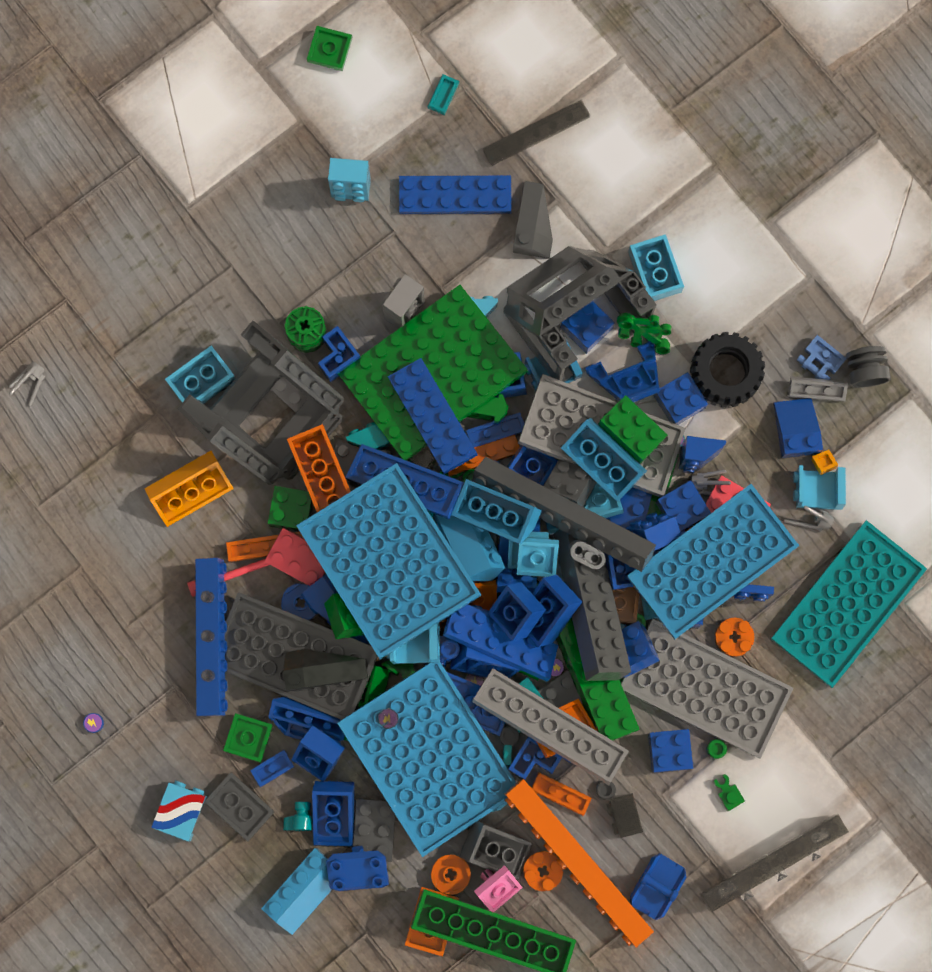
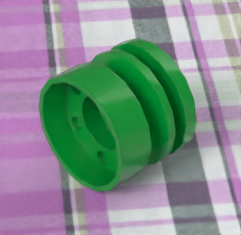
(307, 339)

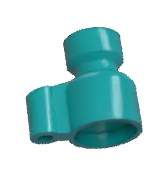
(301, 820)

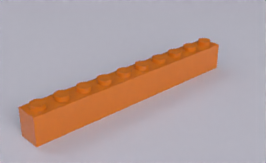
(578, 862)

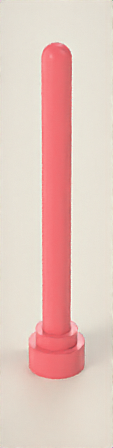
(232, 574)

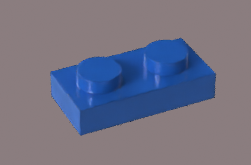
(272, 768)

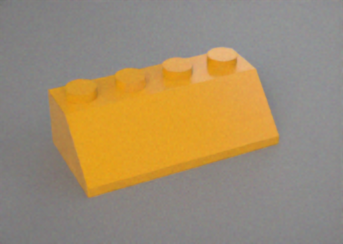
(188, 488)

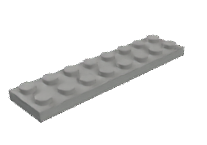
(550, 726)

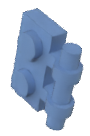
(825, 355)

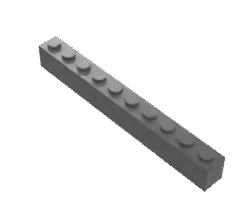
(567, 515)

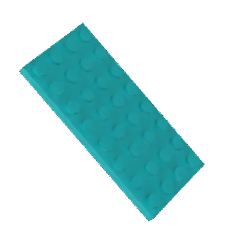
(848, 604)

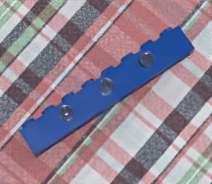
(210, 637)

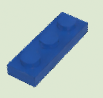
(493, 431)

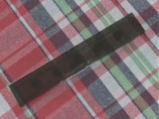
(536, 132)

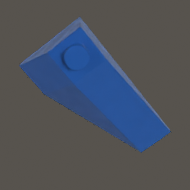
(318, 594)

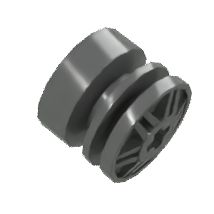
(868, 368)

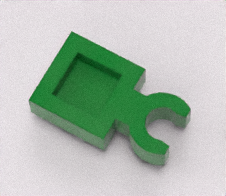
(730, 795)

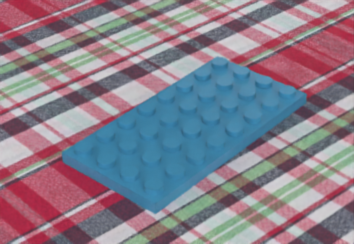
(713, 561)

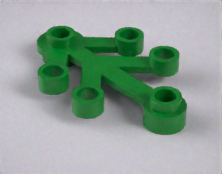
(628, 321)

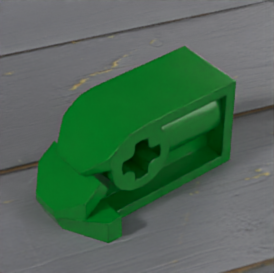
(492, 410)

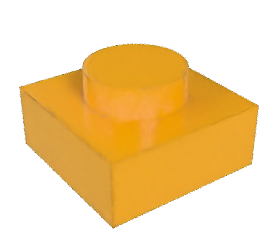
(824, 462)

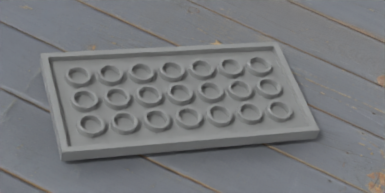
(562, 408)
(710, 691)

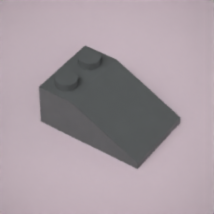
(495, 848)

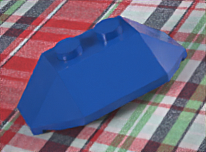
(297, 718)

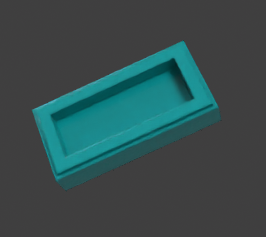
(443, 94)

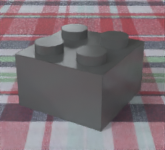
(571, 482)

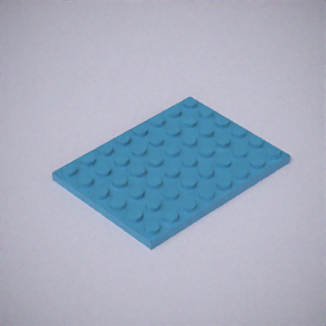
(388, 561)
(435, 761)

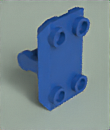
(357, 870)
(658, 886)

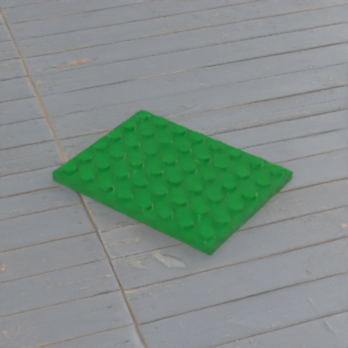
(459, 351)

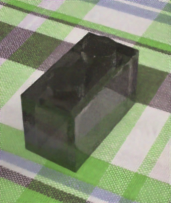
(624, 815)

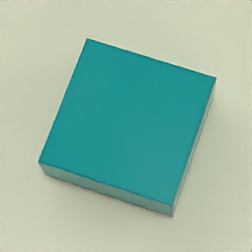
(507, 749)

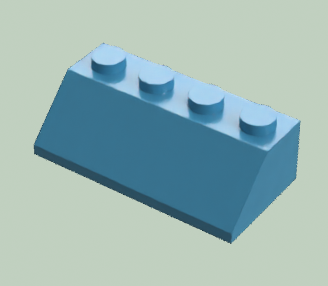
(603, 459)
(495, 512)
(472, 547)
(300, 893)

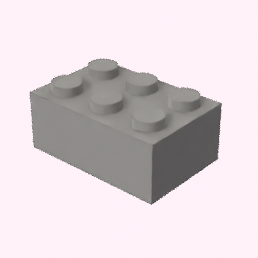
(403, 301)

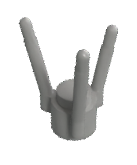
(33, 372)
(701, 482)
(822, 519)

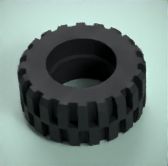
(744, 352)

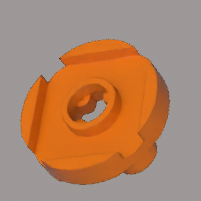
(726, 644)
(441, 868)
(532, 874)

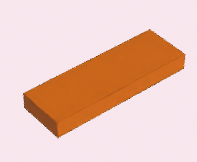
(561, 794)

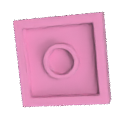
(497, 888)

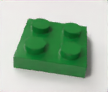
(329, 48)
(248, 737)

